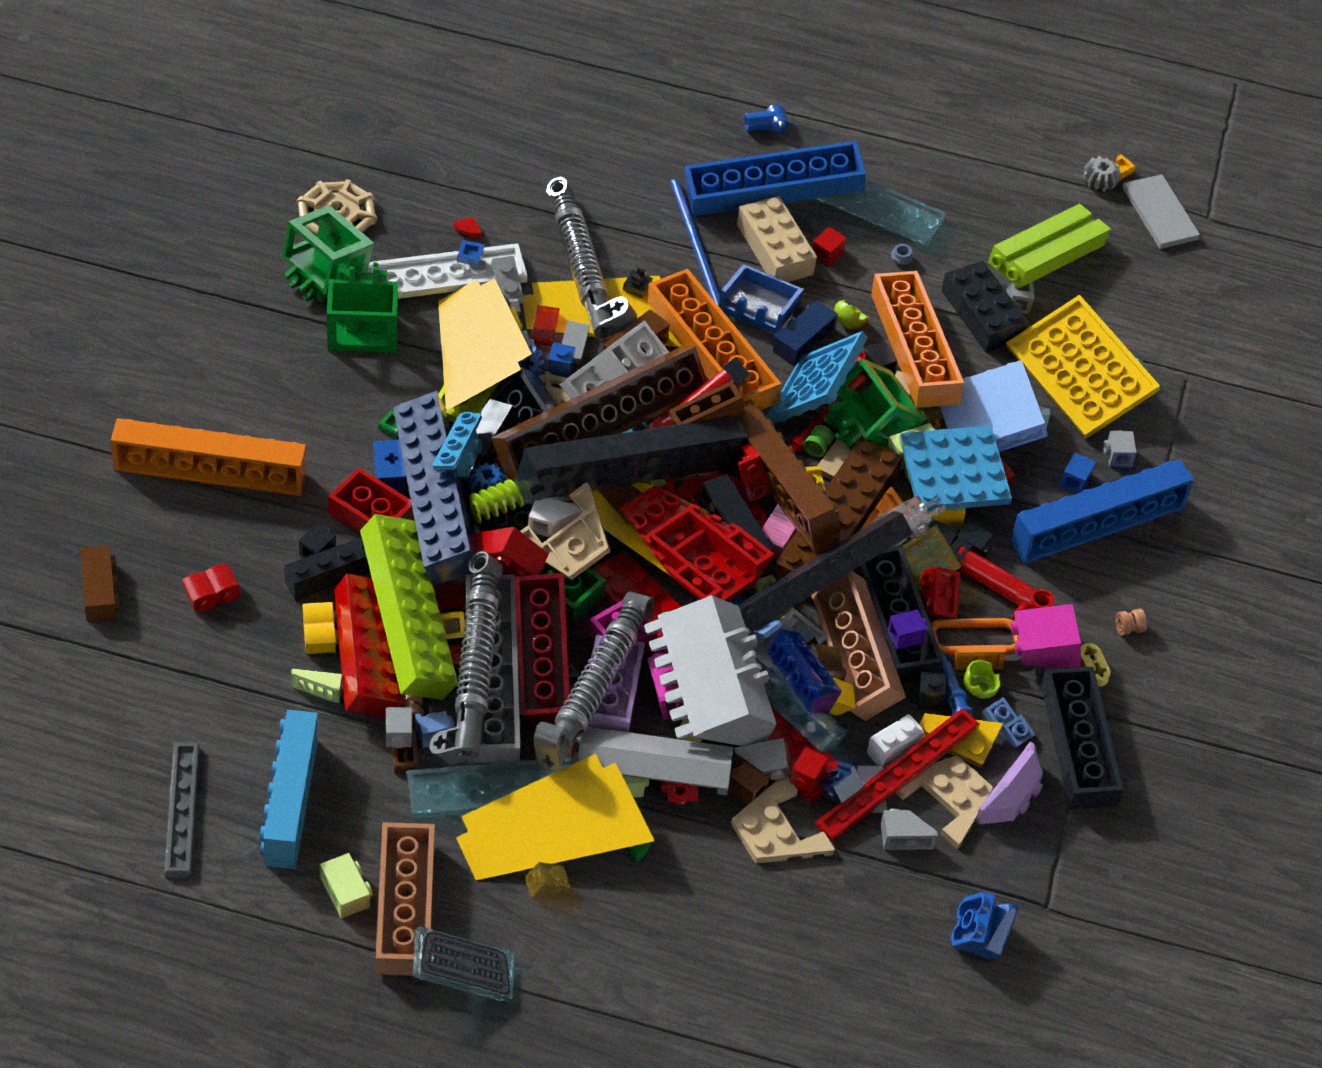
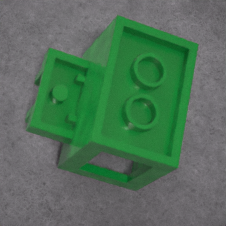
(325, 254)
(362, 311)
(877, 412)

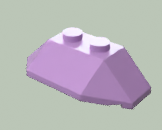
(1014, 790)

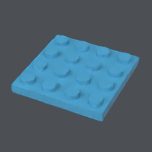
(817, 378)
(956, 466)

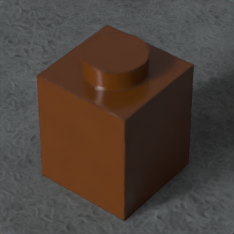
(747, 782)

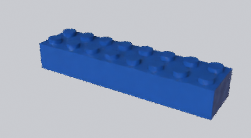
(787, 174)
(1101, 511)

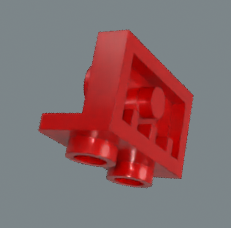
(753, 474)
(940, 592)

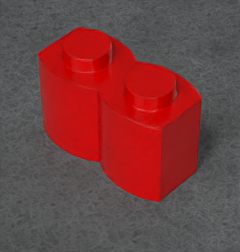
(211, 587)

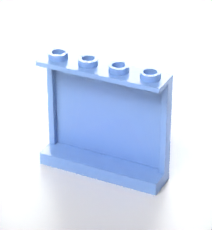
(1001, 400)

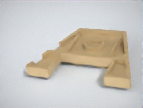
(579, 542)
(957, 789)
(768, 832)

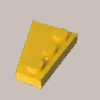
(976, 746)

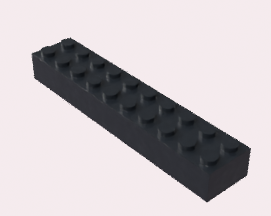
(630, 458)

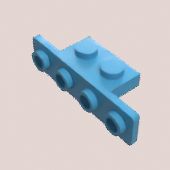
(460, 445)

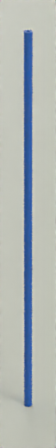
(709, 280)

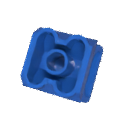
(983, 925)

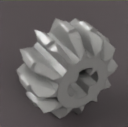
(1101, 173)

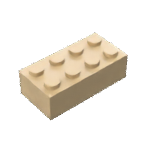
(776, 239)

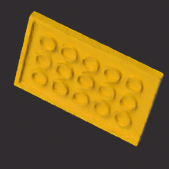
(1083, 366)

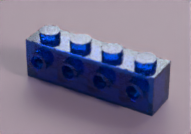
(804, 672)

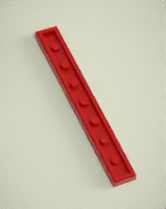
(897, 774)

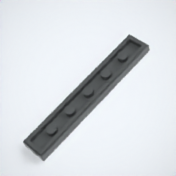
(182, 810)

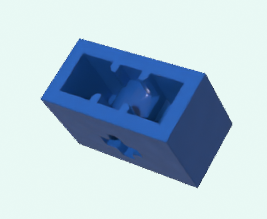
(389, 464)

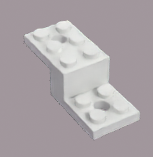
(616, 360)

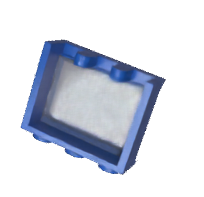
(759, 299)

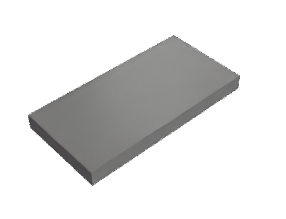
(1161, 211)

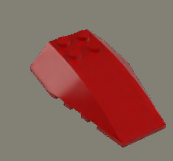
(697, 547)

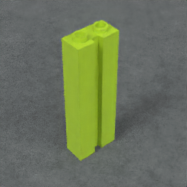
(1048, 246)

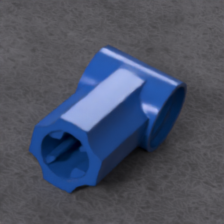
(773, 118)

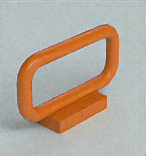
(967, 654)

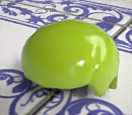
(850, 316)
(981, 680)

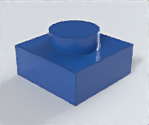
(470, 253)

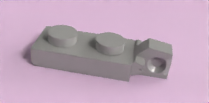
(508, 281)

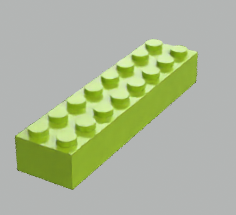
(408, 608)

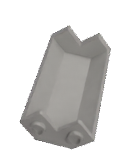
(658, 757)

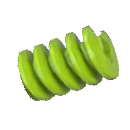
(494, 499)

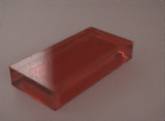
(545, 325)

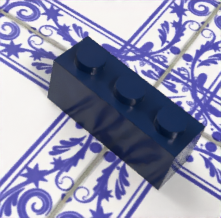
(804, 332)

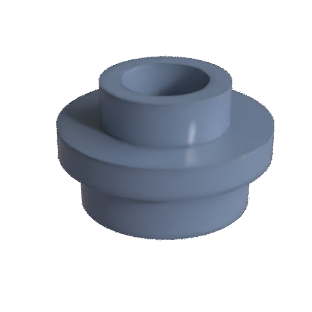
(902, 254)

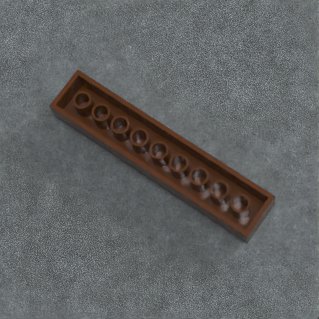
(607, 408)

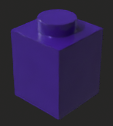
(907, 629)

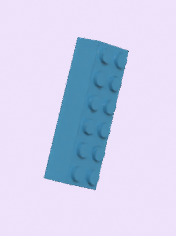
(289, 790)

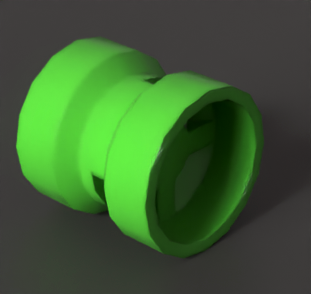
(817, 443)

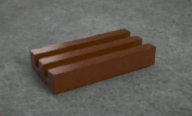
(405, 764)

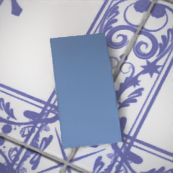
(767, 630)
(1014, 728)

